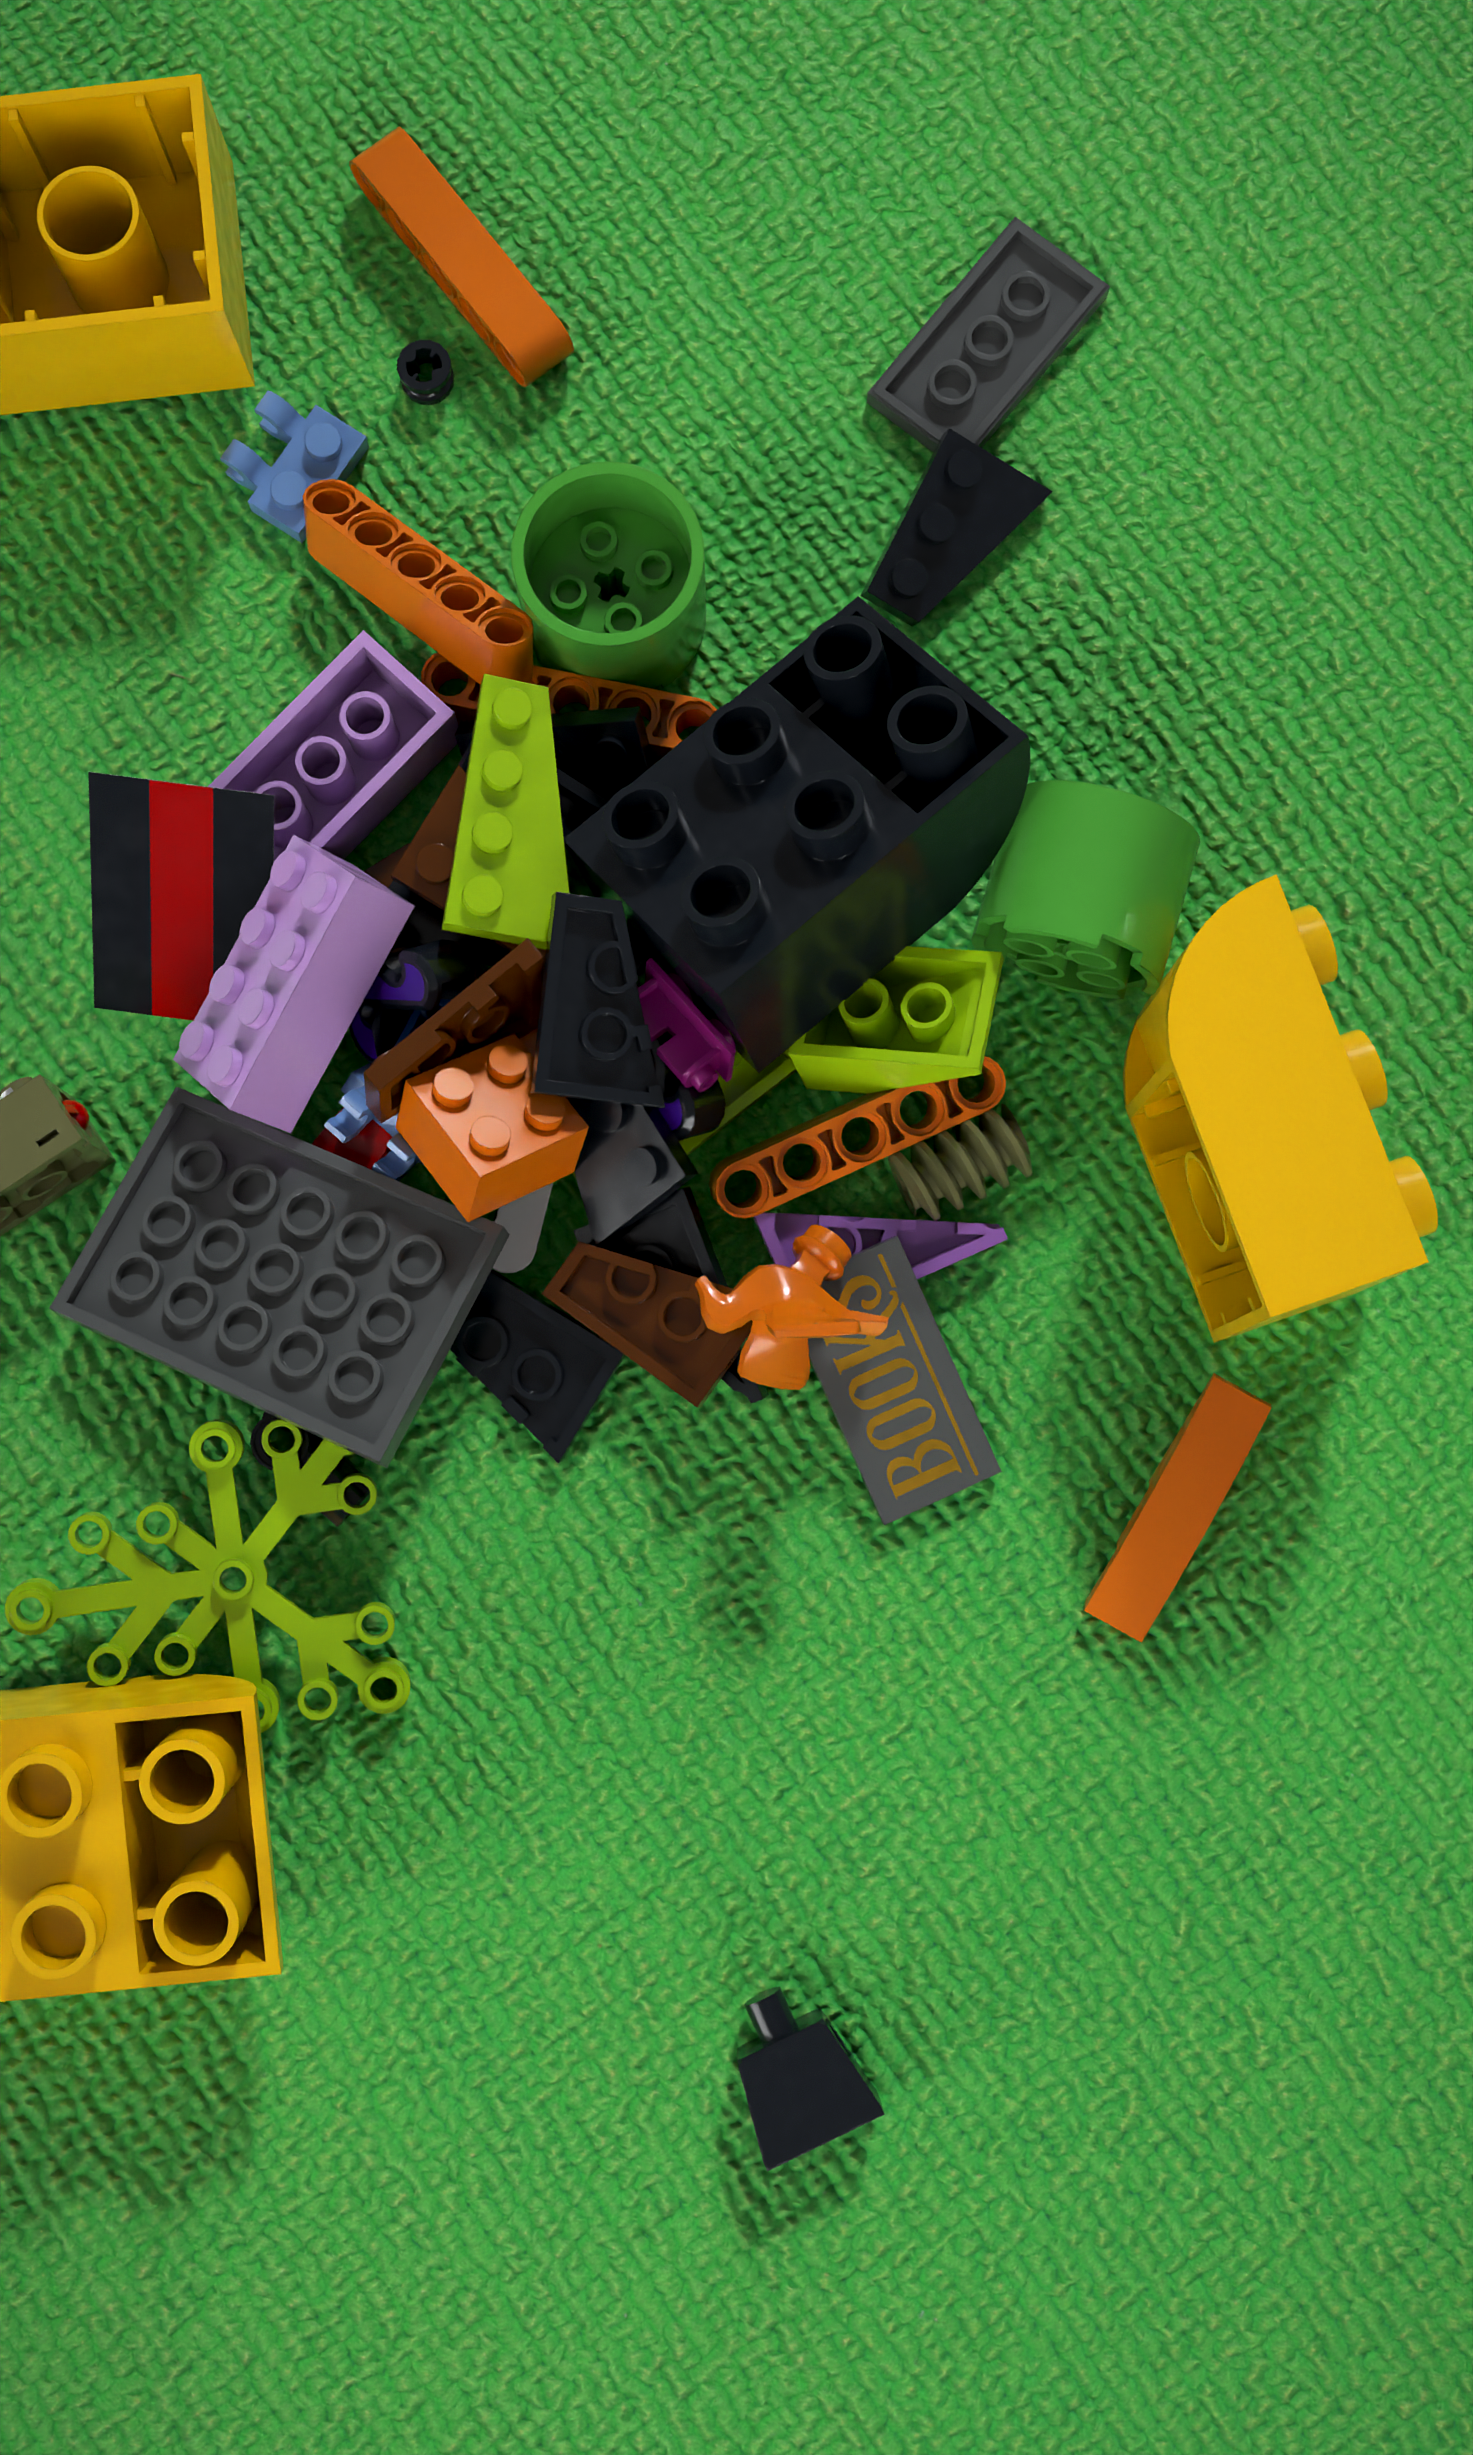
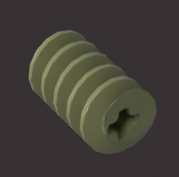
(961, 1162)

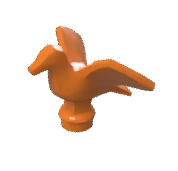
(787, 1310)

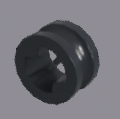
(442, 375)

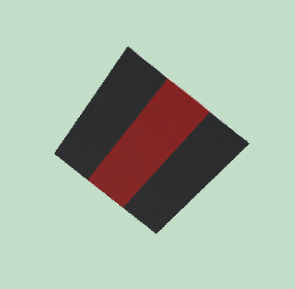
(170, 887)

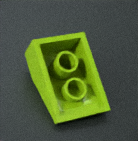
(906, 1025)

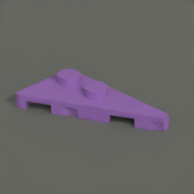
(925, 1242)

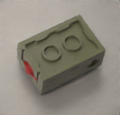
(43, 1148)

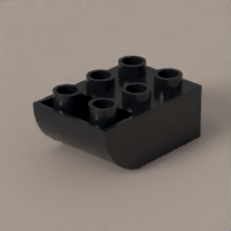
(809, 829)

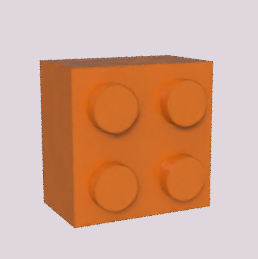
(485, 1129)

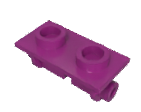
(696, 1043)

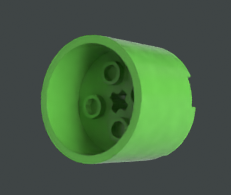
(604, 535)
(1088, 888)

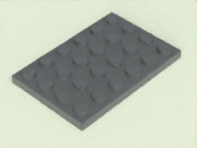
(281, 1275)

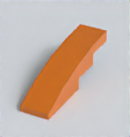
(1177, 1507)

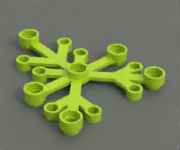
(155, 1588)

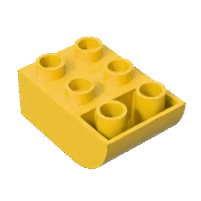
(118, 247)
(1267, 1123)
(134, 1837)

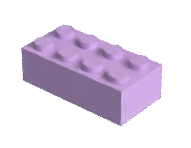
(345, 750)
(291, 984)

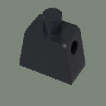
(800, 2081)

